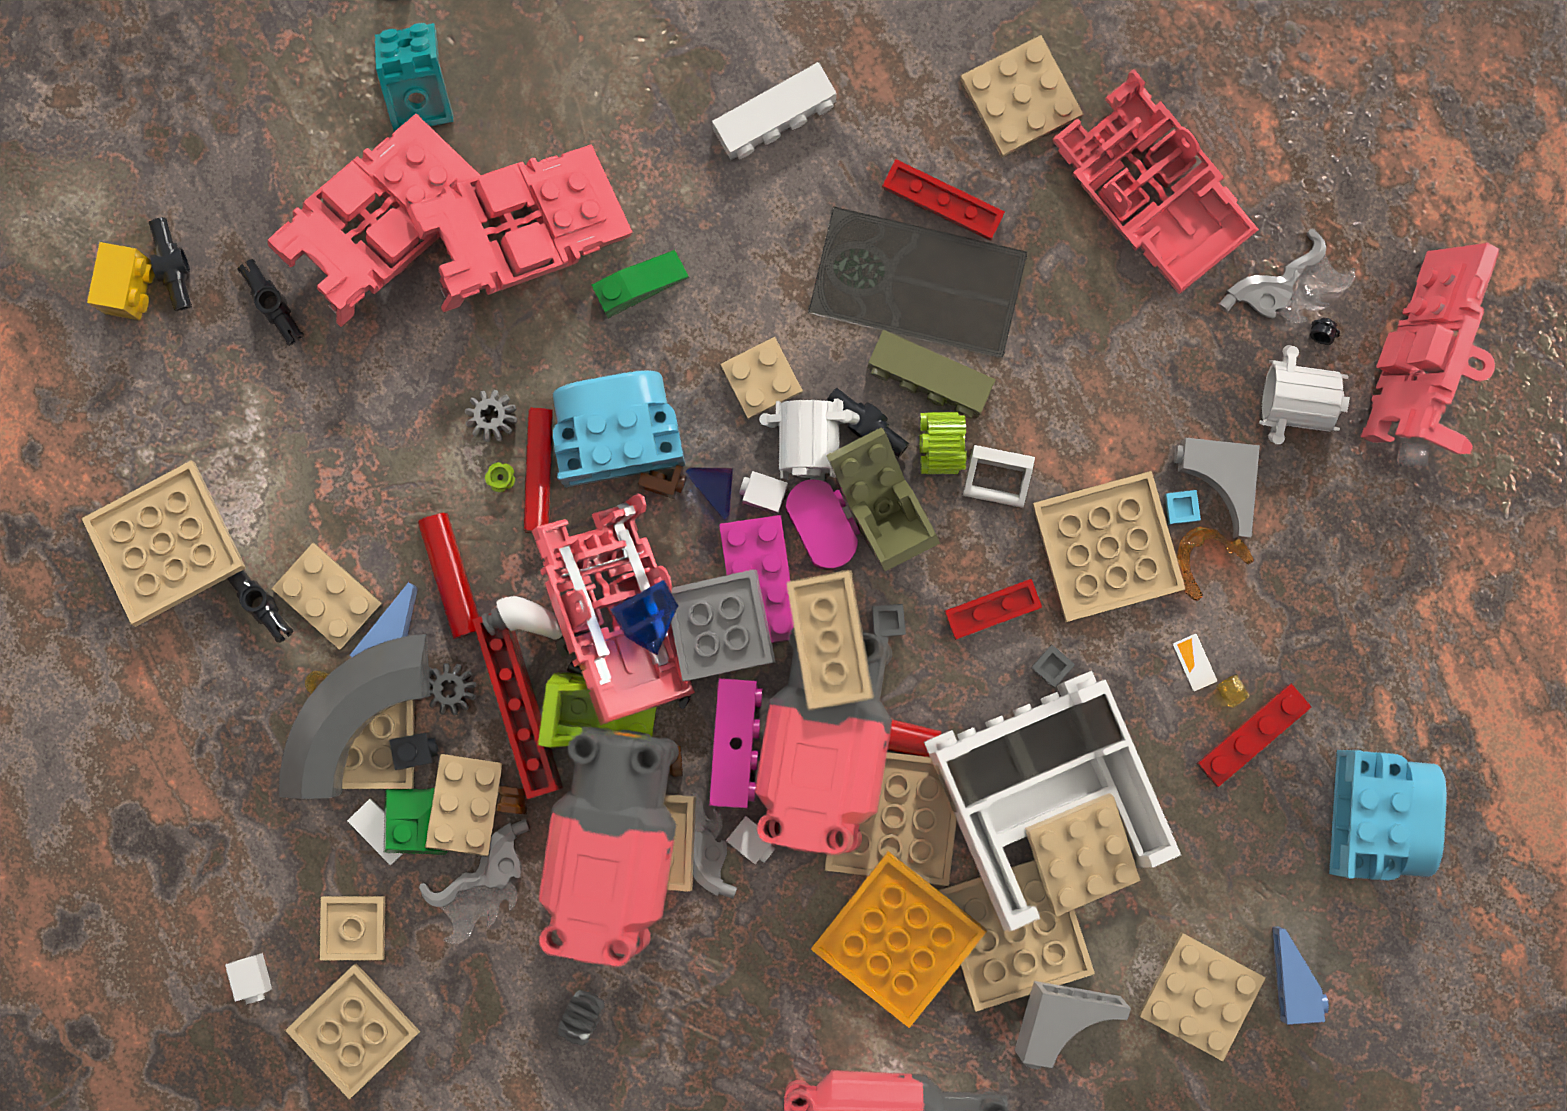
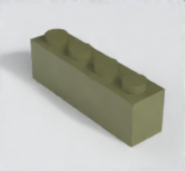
(931, 374)

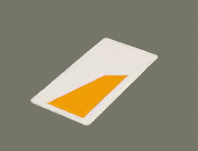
(1195, 662)

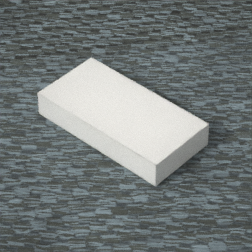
(370, 825)

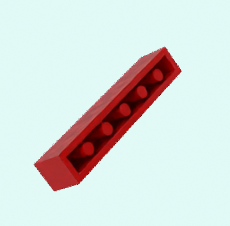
(518, 709)

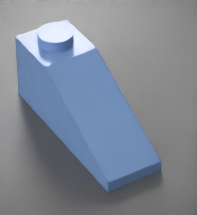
(393, 622)
(1298, 990)

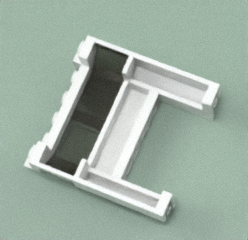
(1042, 767)

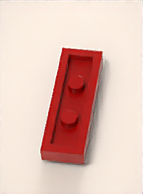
(993, 609)

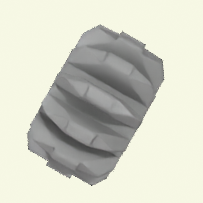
(497, 424)

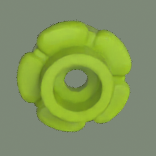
(496, 469)

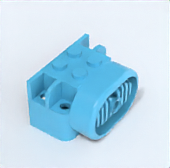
(614, 428)
(1386, 816)

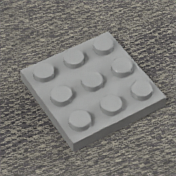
(721, 626)

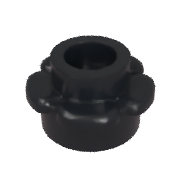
(1324, 331)

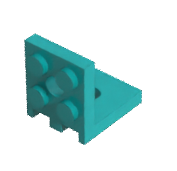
(407, 65)

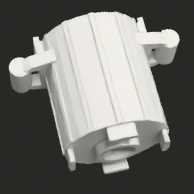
(1301, 397)
(807, 435)

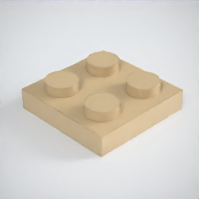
(761, 378)
(352, 928)

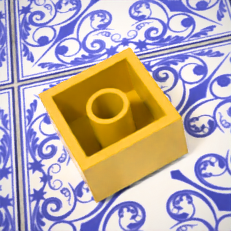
(120, 281)

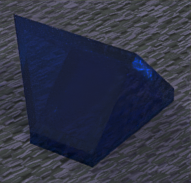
(716, 487)
(647, 616)

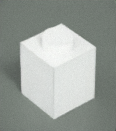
(763, 492)
(747, 841)
(249, 978)

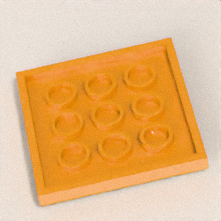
(898, 939)

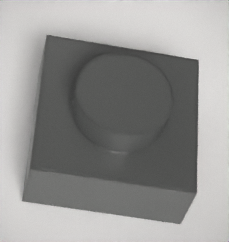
(888, 620)
(1052, 666)

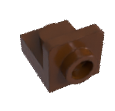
(657, 482)

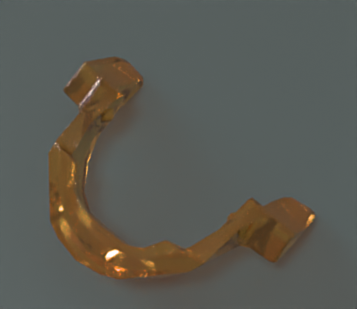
(1196, 538)

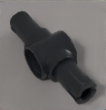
(170, 264)
(260, 291)
(870, 420)
(264, 614)

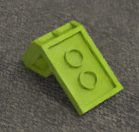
(570, 708)

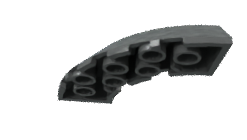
(343, 708)

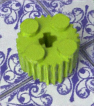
(942, 443)

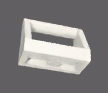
(1000, 459)

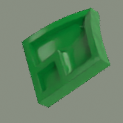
(407, 821)

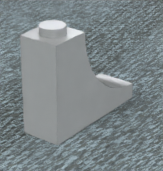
(1229, 470)
(1057, 1015)

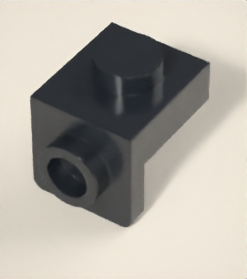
(413, 750)

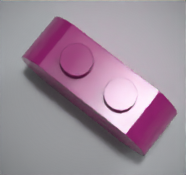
(822, 524)

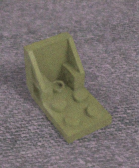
(882, 500)

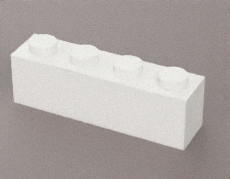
(775, 111)

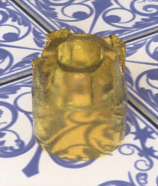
(310, 681)
(1232, 690)

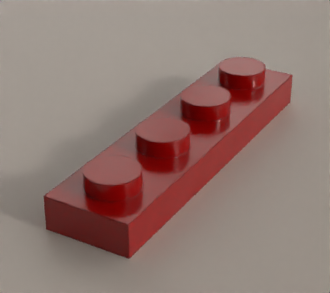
(943, 199)
(1254, 735)

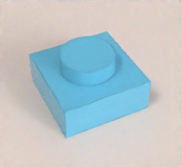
(1182, 507)

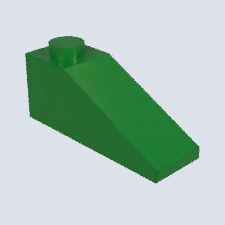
(638, 282)

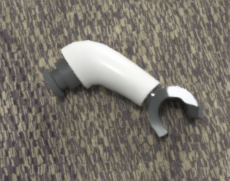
(528, 616)

